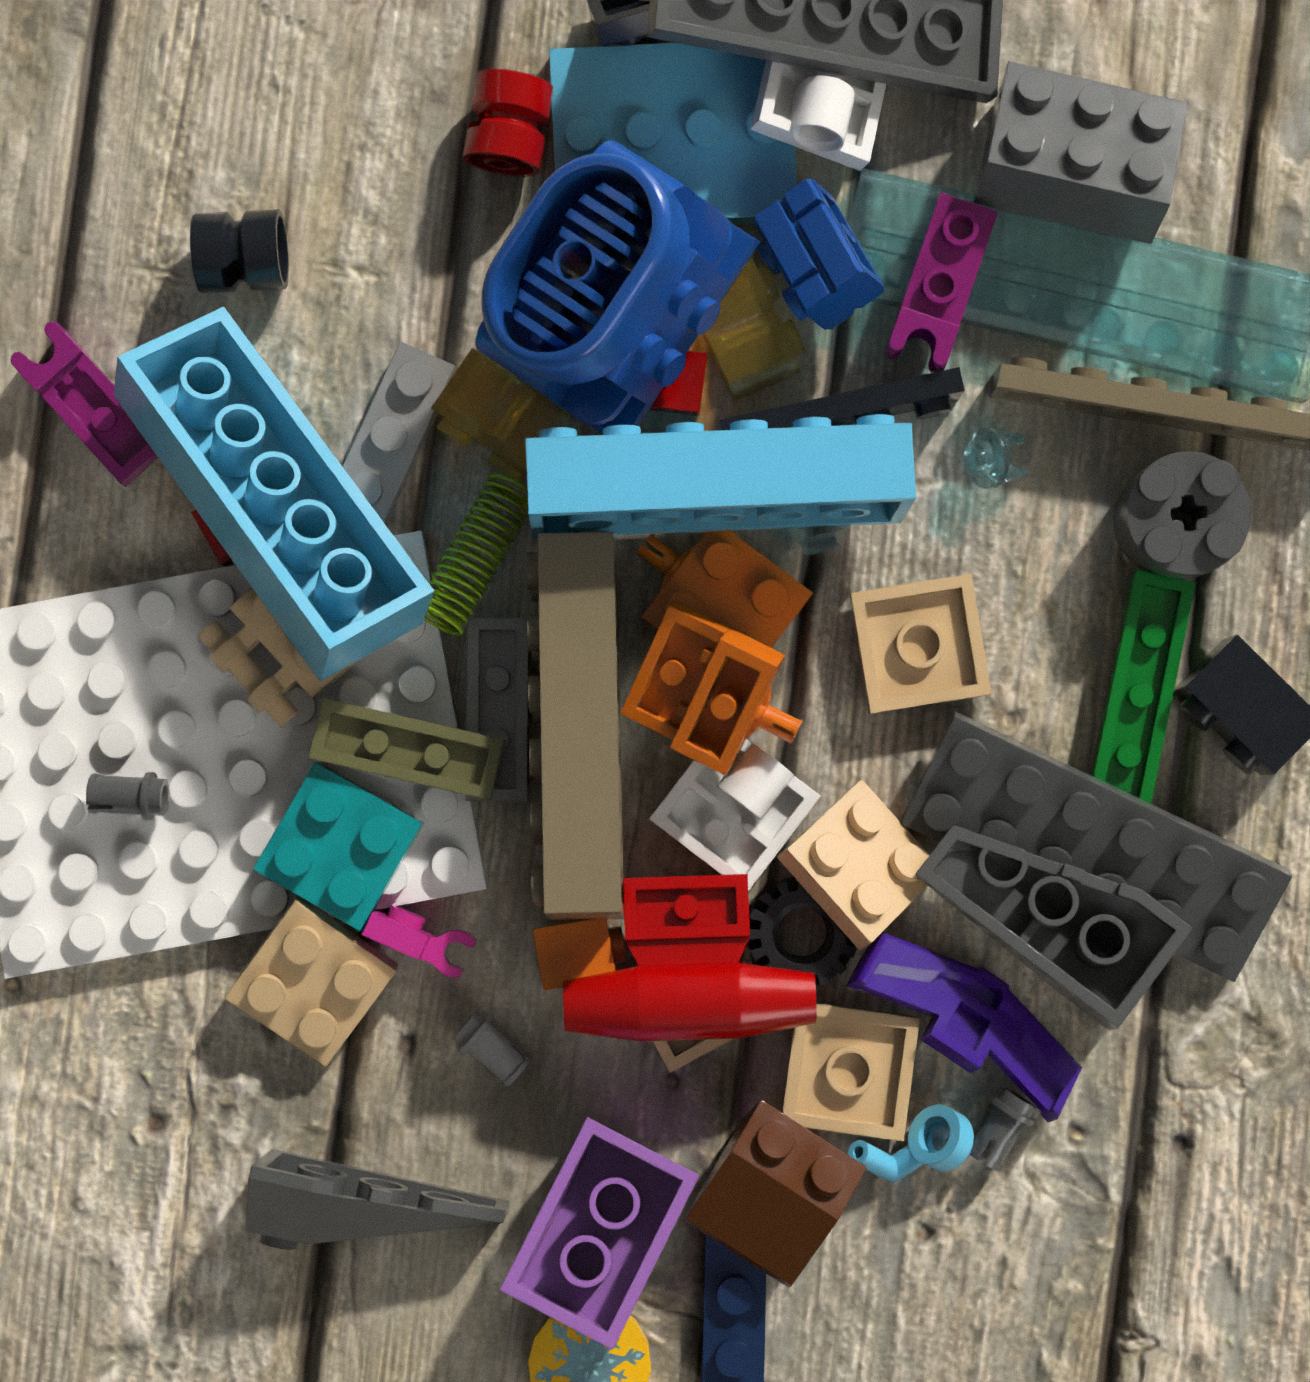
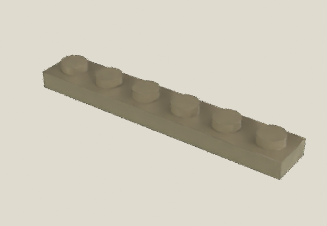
(1151, 403)

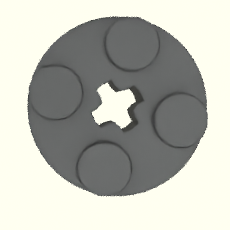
(1206, 491)

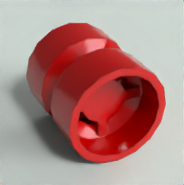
(509, 112)

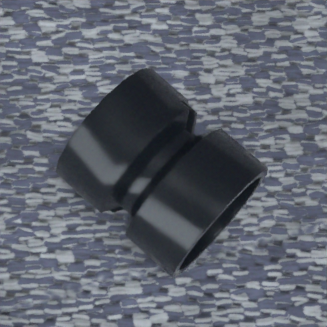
(239, 251)

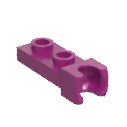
(942, 278)
(87, 405)

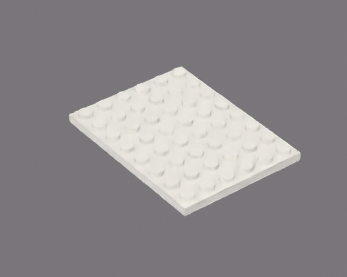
(131, 690)

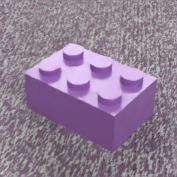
(599, 1233)

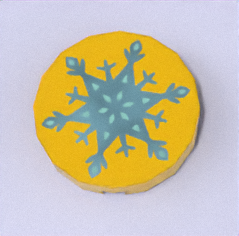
(570, 1356)

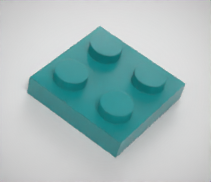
(338, 846)

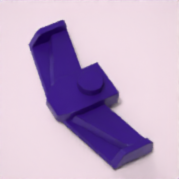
(970, 1018)

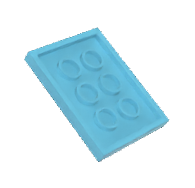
(678, 111)

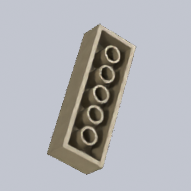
(579, 726)

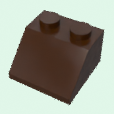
(775, 1193)

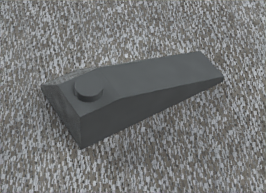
(1072, 928)
(325, 1201)

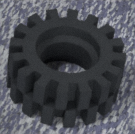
(764, 940)

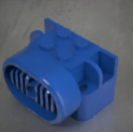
(608, 285)

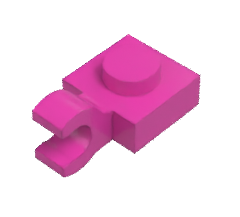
(404, 932)

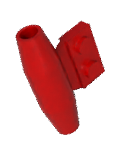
(688, 972)

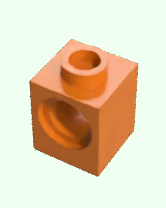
(578, 950)

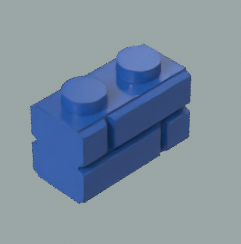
(817, 256)

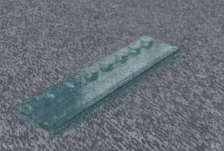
(1106, 293)

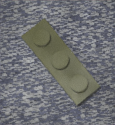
(407, 749)

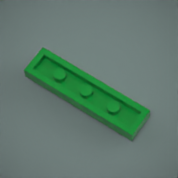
(1142, 682)

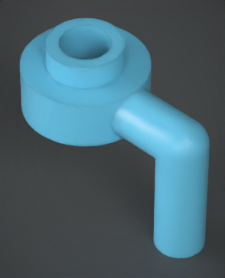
(924, 1145)

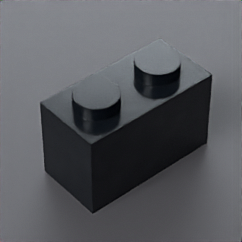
(1246, 707)

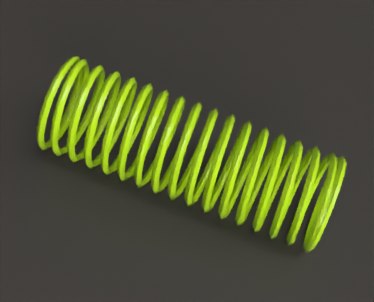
(500, 490)

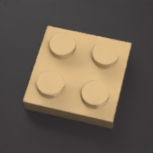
(920, 644)
(858, 864)
(311, 981)
(852, 1072)

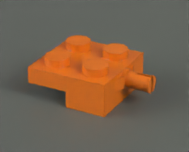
(727, 583)
(707, 688)

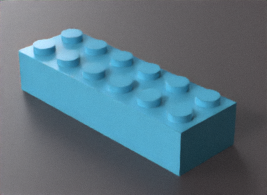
(720, 477)
(272, 492)

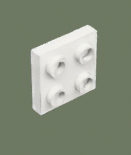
(819, 112)
(736, 818)

